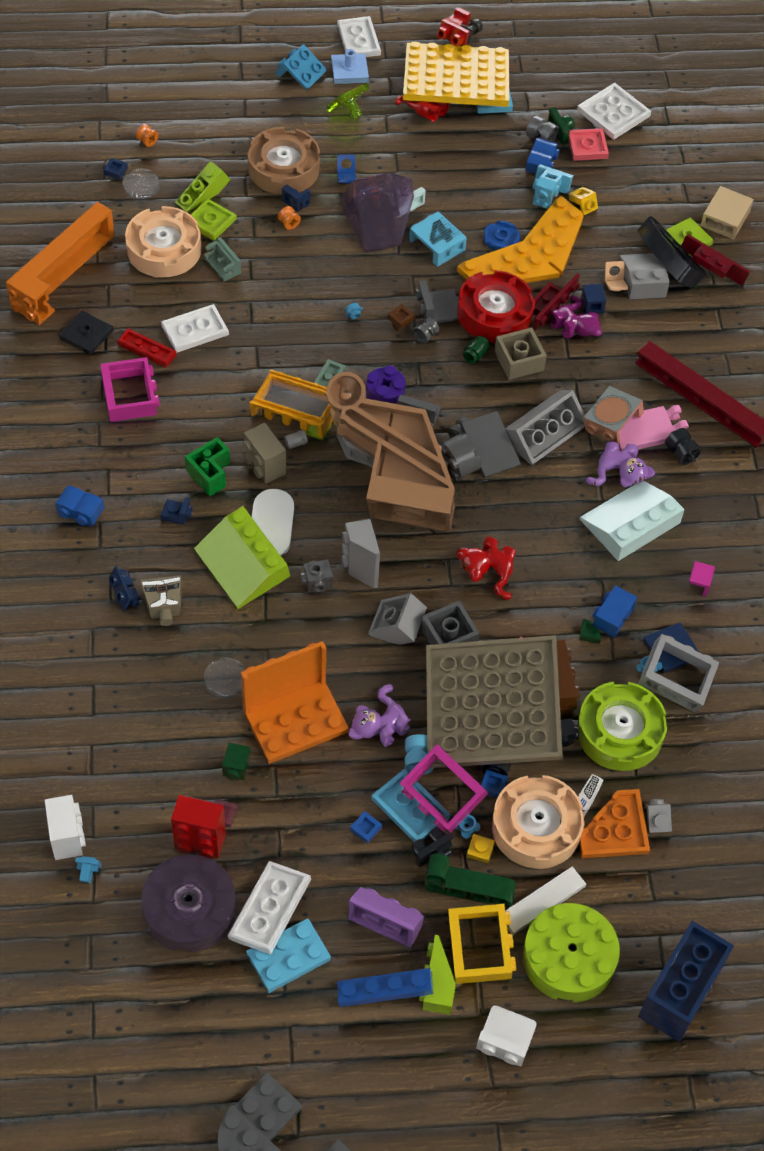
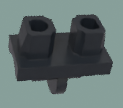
(440, 845)

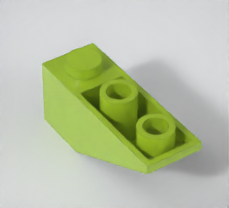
(204, 187)
(443, 981)

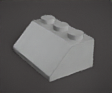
(361, 552)

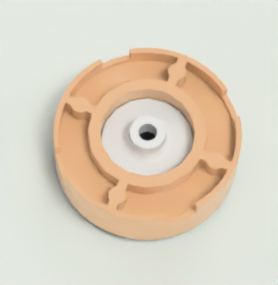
(163, 242)
(537, 822)

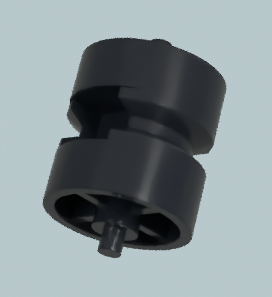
(685, 449)

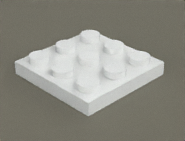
(614, 111)

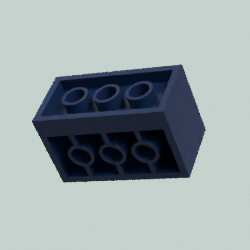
(685, 981)

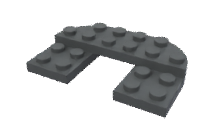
(260, 1118)

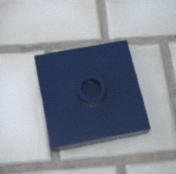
(669, 661)

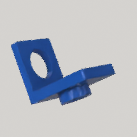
(347, 175)

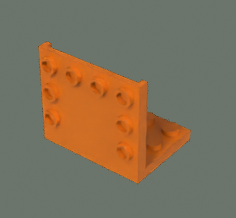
(291, 703)

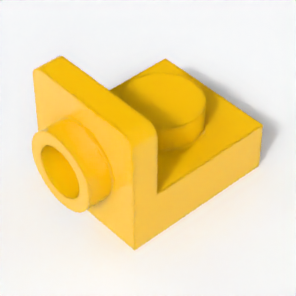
(585, 198)

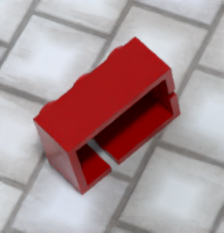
(198, 826)

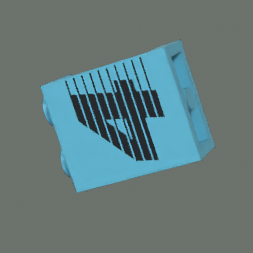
(439, 237)

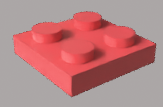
(588, 144)

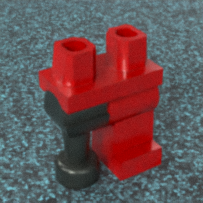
(456, 28)

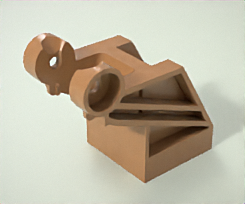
(408, 469)

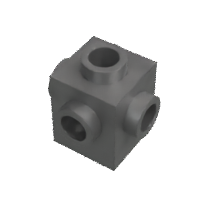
(317, 576)

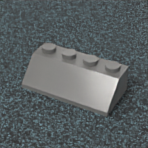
(546, 426)

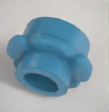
(353, 311)

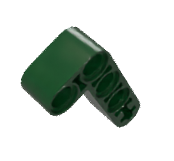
(467, 883)

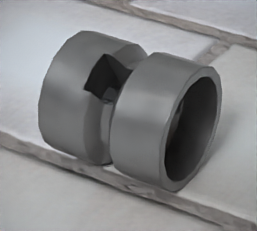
(540, 128)

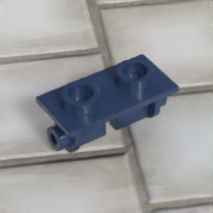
(120, 581)

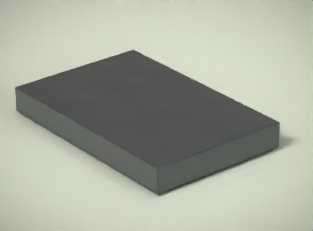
(491, 444)

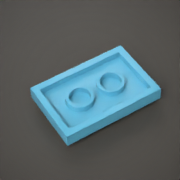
(405, 811)
(294, 955)

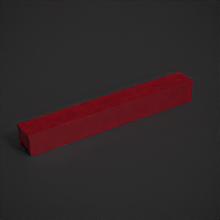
(702, 393)

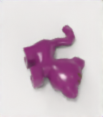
(583, 324)

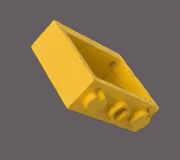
(482, 974)

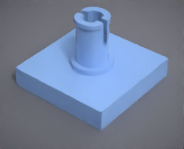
(349, 68)

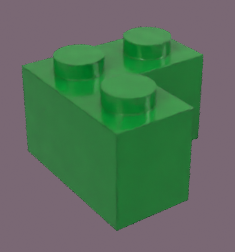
(206, 465)

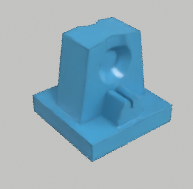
(87, 866)

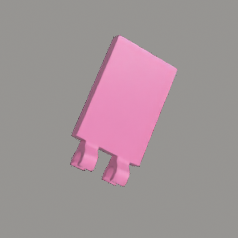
(651, 427)

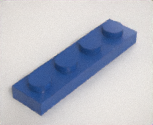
(385, 987)

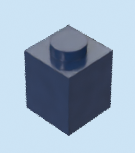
(593, 298)

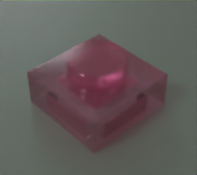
(229, 811)

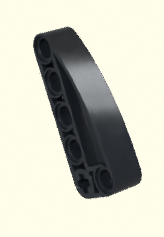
(671, 253)

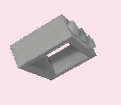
(670, 689)

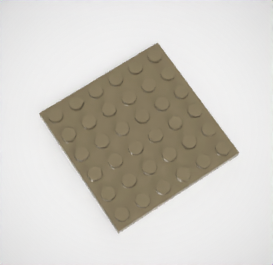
(494, 701)

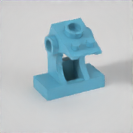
(547, 188)

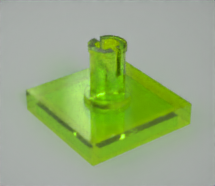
(348, 99)

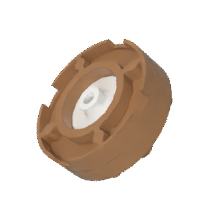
(283, 159)

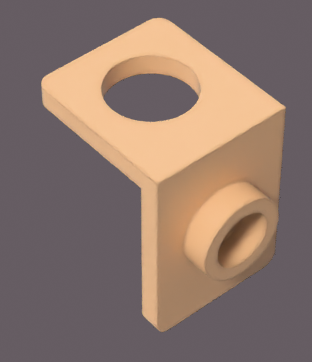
(616, 282)

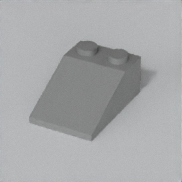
(645, 276)

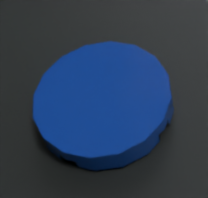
(500, 235)

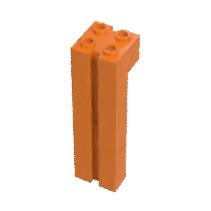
(58, 261)

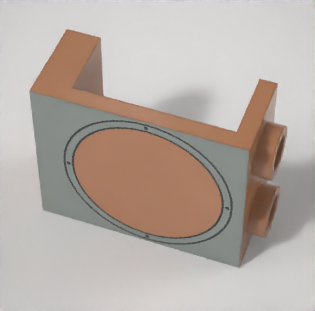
(612, 413)

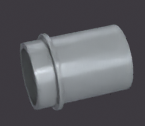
(296, 439)

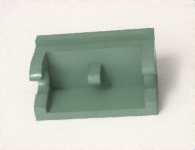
(223, 260)

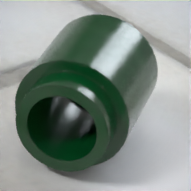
(476, 349)

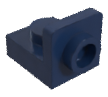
(295, 199)
(177, 511)

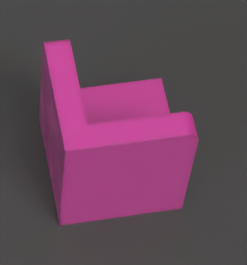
(702, 576)

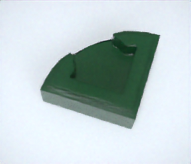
(589, 632)

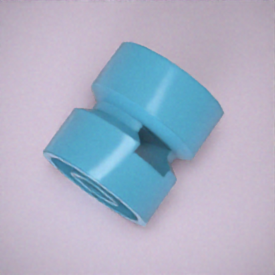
(416, 750)

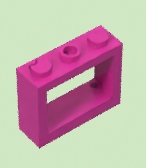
(128, 369)
(418, 771)

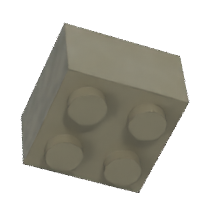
(520, 353)
(264, 453)

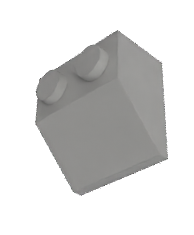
(398, 619)

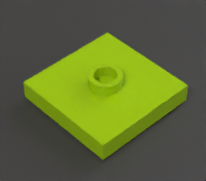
(213, 219)
(689, 226)

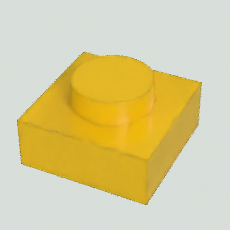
(480, 848)

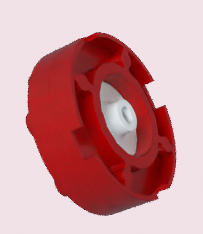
(495, 305)

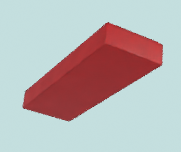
(146, 347)

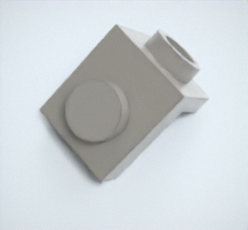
(658, 816)

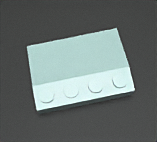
(633, 518)

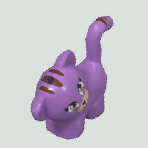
(631, 471)
(369, 723)

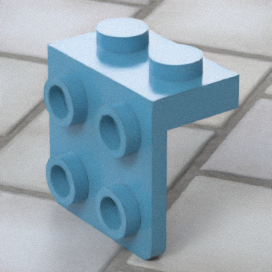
(302, 67)

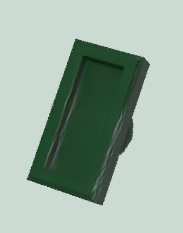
(565, 124)

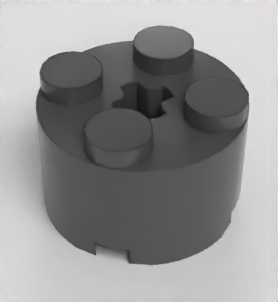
(460, 456)

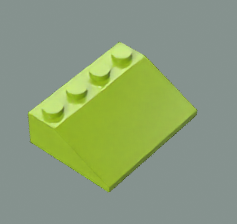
(242, 558)

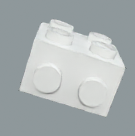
(506, 1035)

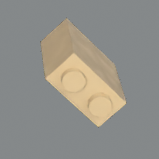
(727, 212)

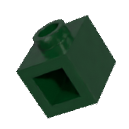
(236, 761)

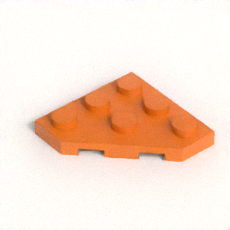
(617, 828)

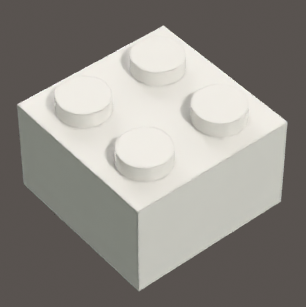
(65, 827)

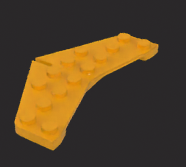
(540, 254)

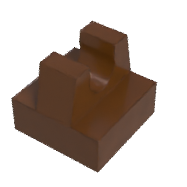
(400, 317)

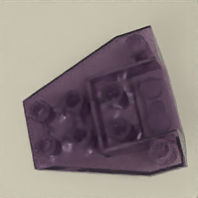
(379, 209)

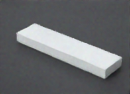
(548, 895)

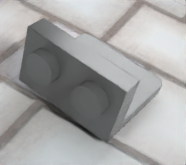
(438, 304)

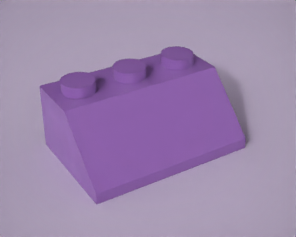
(385, 916)

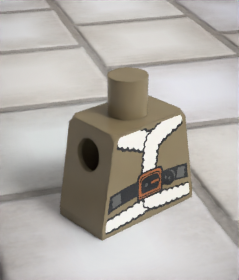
(163, 598)

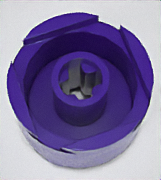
(385, 384)

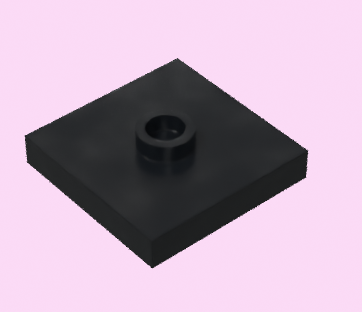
(86, 332)

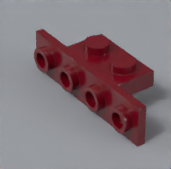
(714, 260)
(550, 299)

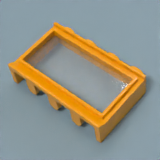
(293, 400)

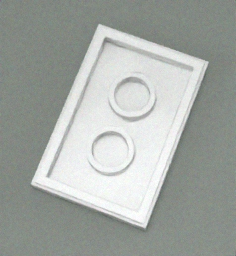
(359, 36)
(194, 328)

